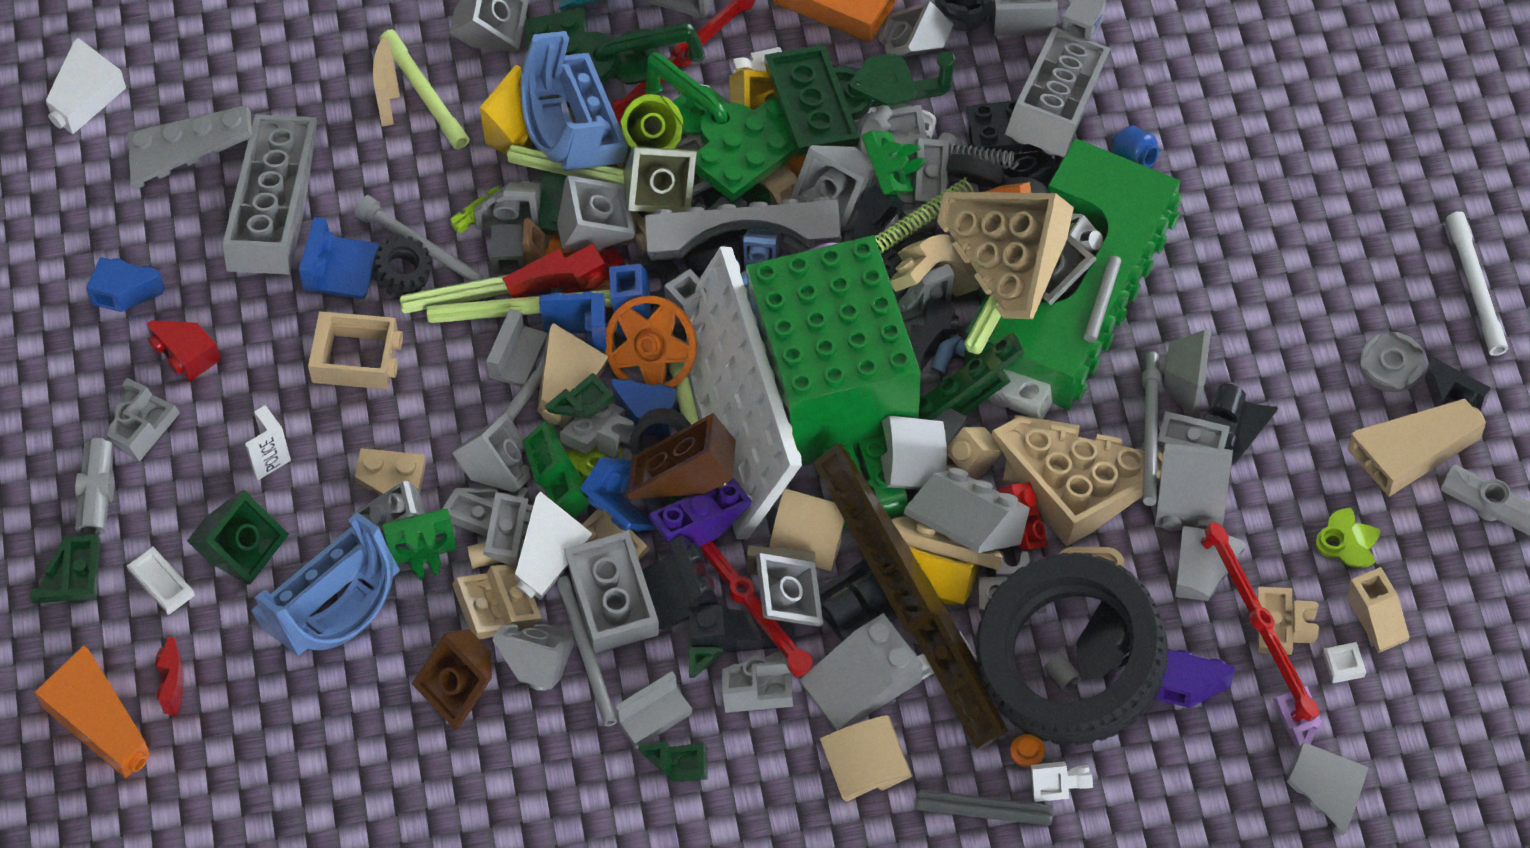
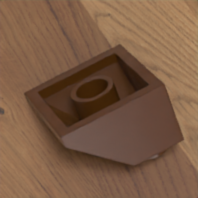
(455, 675)

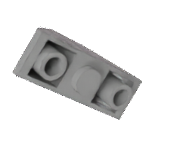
(393, 505)

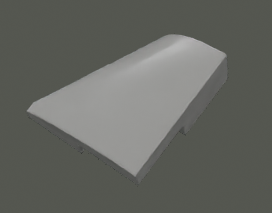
(140, 420)
(1200, 567)
(757, 684)
(1328, 783)

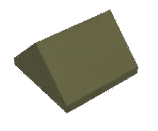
(659, 179)

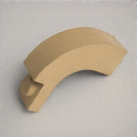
(931, 252)

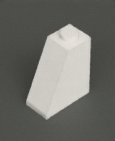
(82, 87)
(543, 549)

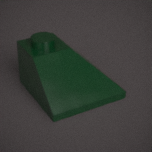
(238, 537)

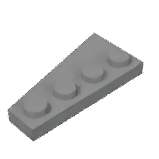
(170, 145)

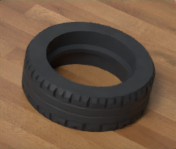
(1049, 581)

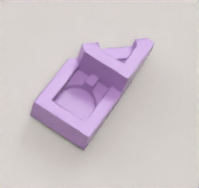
(1298, 731)

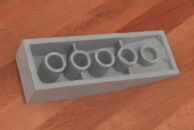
(1057, 92)
(270, 195)

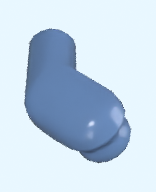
(947, 350)

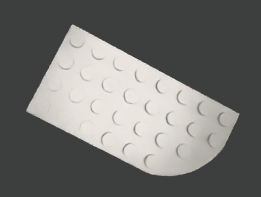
(740, 389)

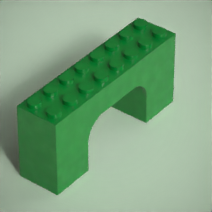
(1132, 212)

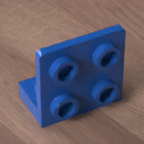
(336, 263)
(577, 315)
(604, 492)

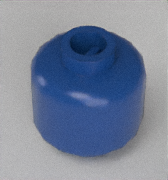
(1136, 146)

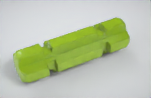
(461, 220)

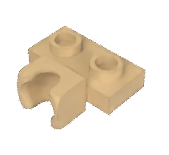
(1288, 617)

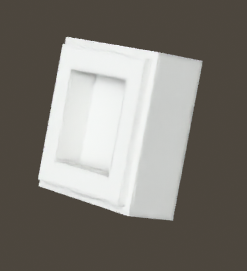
(1344, 662)

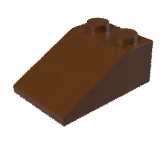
(684, 462)

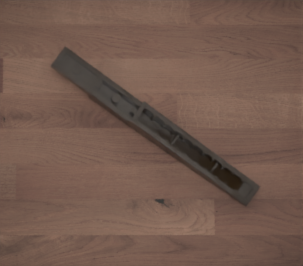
(912, 596)

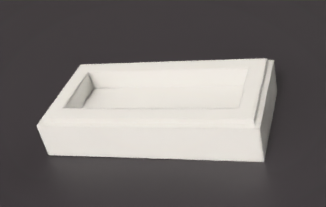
(160, 580)

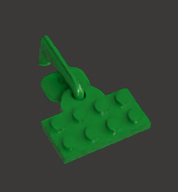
(738, 141)

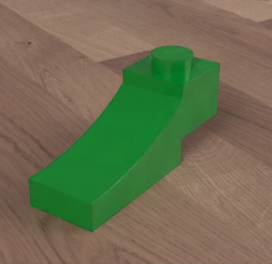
(554, 469)

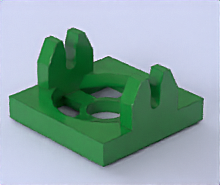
(892, 162)
(420, 535)

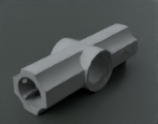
(94, 487)
(1475, 491)

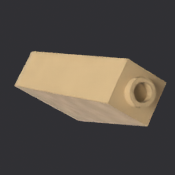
(1415, 444)

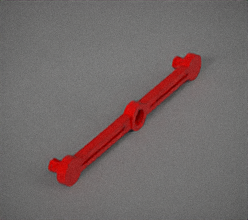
(704, 35)
(1262, 621)
(798, 661)

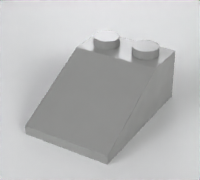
(1192, 487)
(612, 592)
(862, 673)

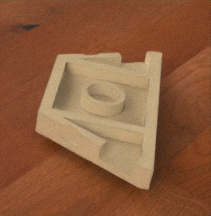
(927, 539)

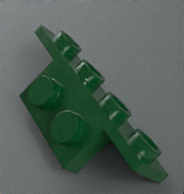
(974, 382)

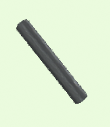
(984, 807)

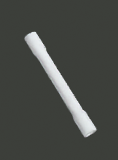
(1490, 325)

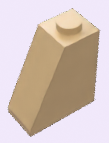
(565, 366)

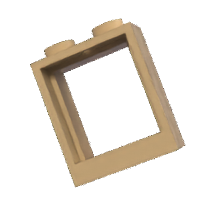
(354, 326)

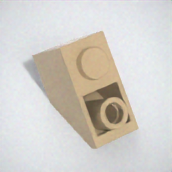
(973, 451)
(1378, 609)

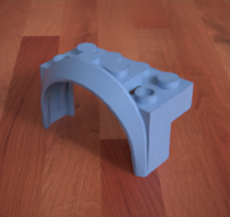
(548, 72)
(352, 556)

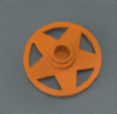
(651, 341)

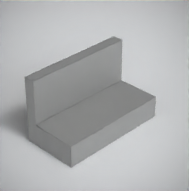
(515, 350)
(652, 710)

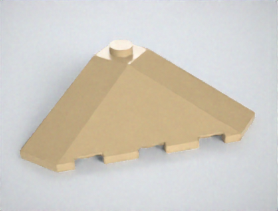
(1009, 242)
(1074, 478)

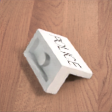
(269, 448)

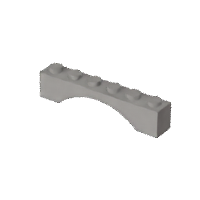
(677, 234)

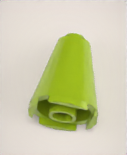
(652, 122)

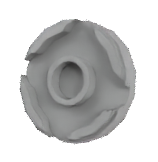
(1392, 362)

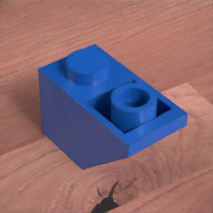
(626, 284)
(123, 285)
(641, 398)

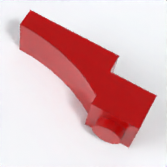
(581, 270)

